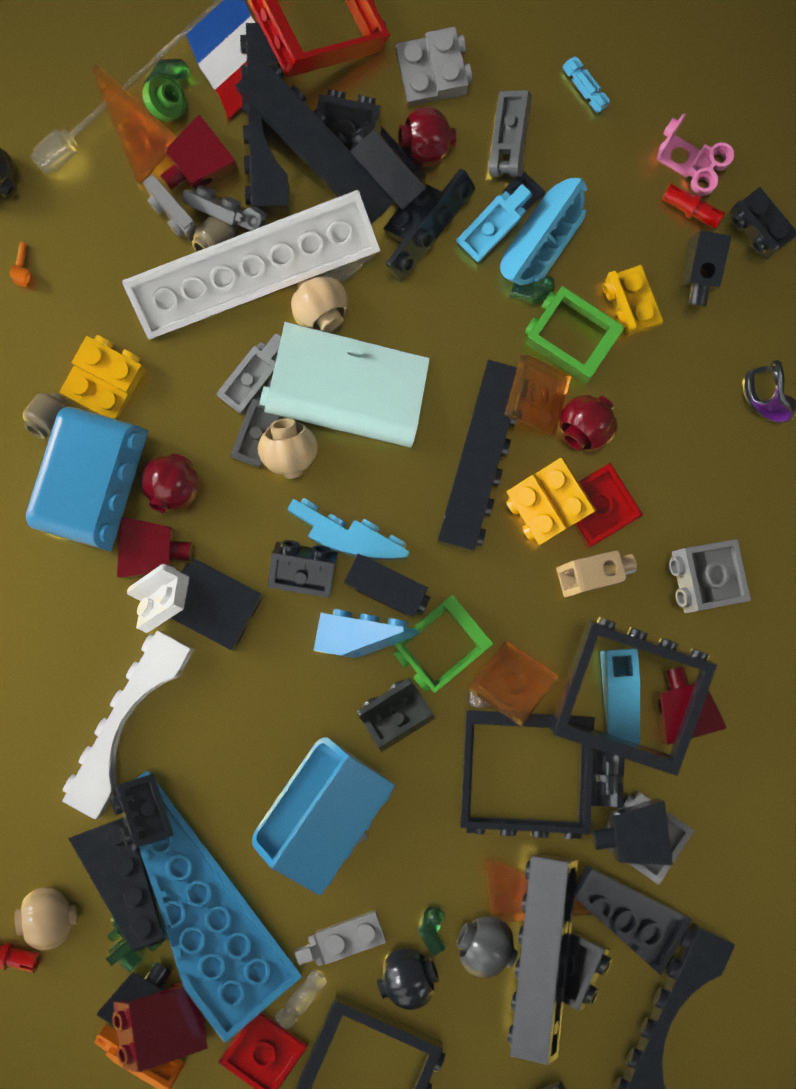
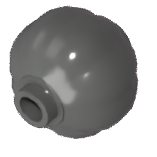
(486, 947)

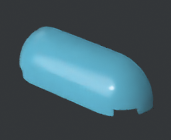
(545, 233)

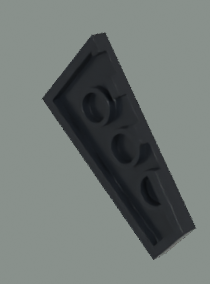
(121, 883)
(637, 919)

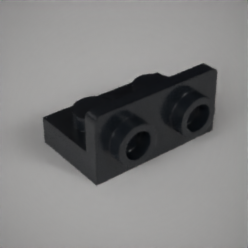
(762, 223)
(302, 568)
(141, 812)

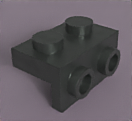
(395, 714)

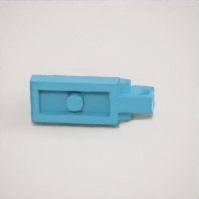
(494, 223)

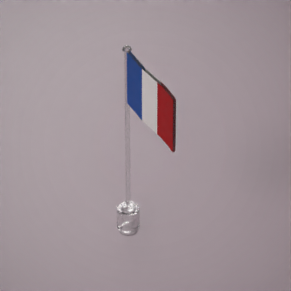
(217, 49)

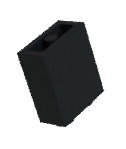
(217, 605)

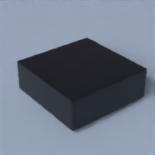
(536, 191)

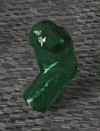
(173, 68)
(536, 292)
(429, 928)

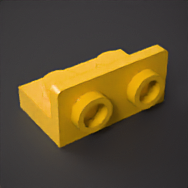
(632, 300)

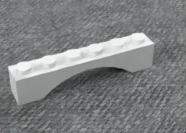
(96, 779)

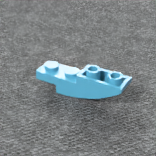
(360, 537)

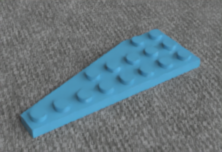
(216, 939)

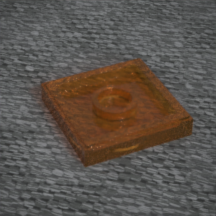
(537, 395)
(513, 683)

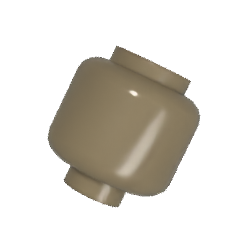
(212, 232)
(41, 414)

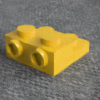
(102, 377)
(549, 501)

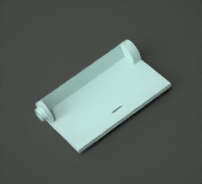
(346, 385)

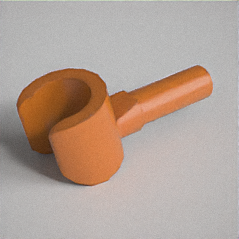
(17, 272)

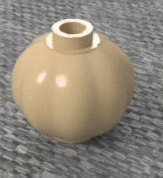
(319, 304)
(287, 447)
(45, 918)

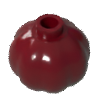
(426, 136)
(588, 423)
(170, 483)

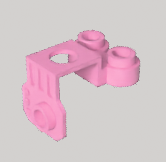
(699, 161)

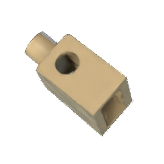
(595, 572)

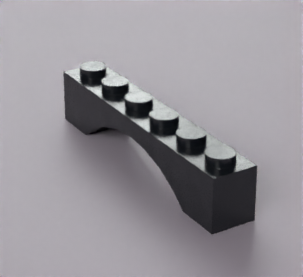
(267, 178)
(699, 961)

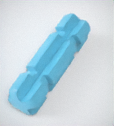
(586, 84)

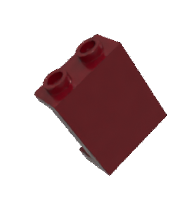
(158, 1029)

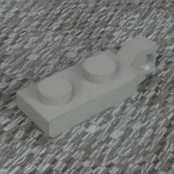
(250, 375)
(342, 940)

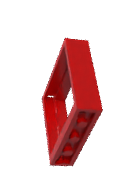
(289, 52)

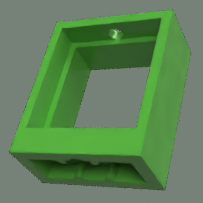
(559, 357)
(470, 628)

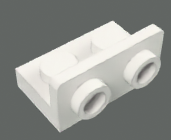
(161, 596)

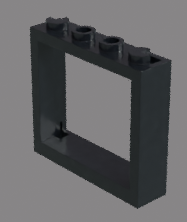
(617, 746)
(510, 825)
(343, 1006)

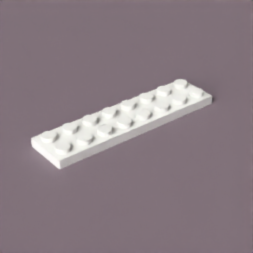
(252, 265)

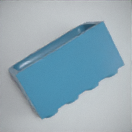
(85, 477)
(320, 815)

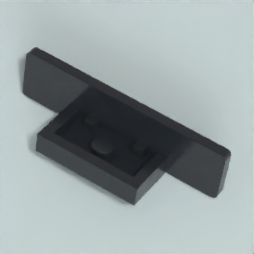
(423, 222)

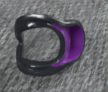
(779, 407)

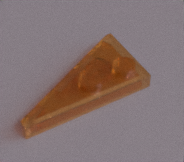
(140, 132)
(506, 890)

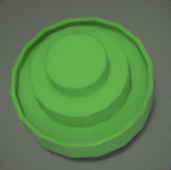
(164, 98)

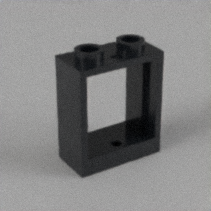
(388, 163)
(387, 586)

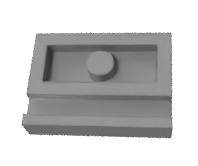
(162, 201)

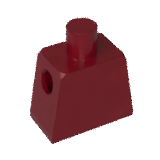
(198, 158)
(146, 547)
(673, 703)

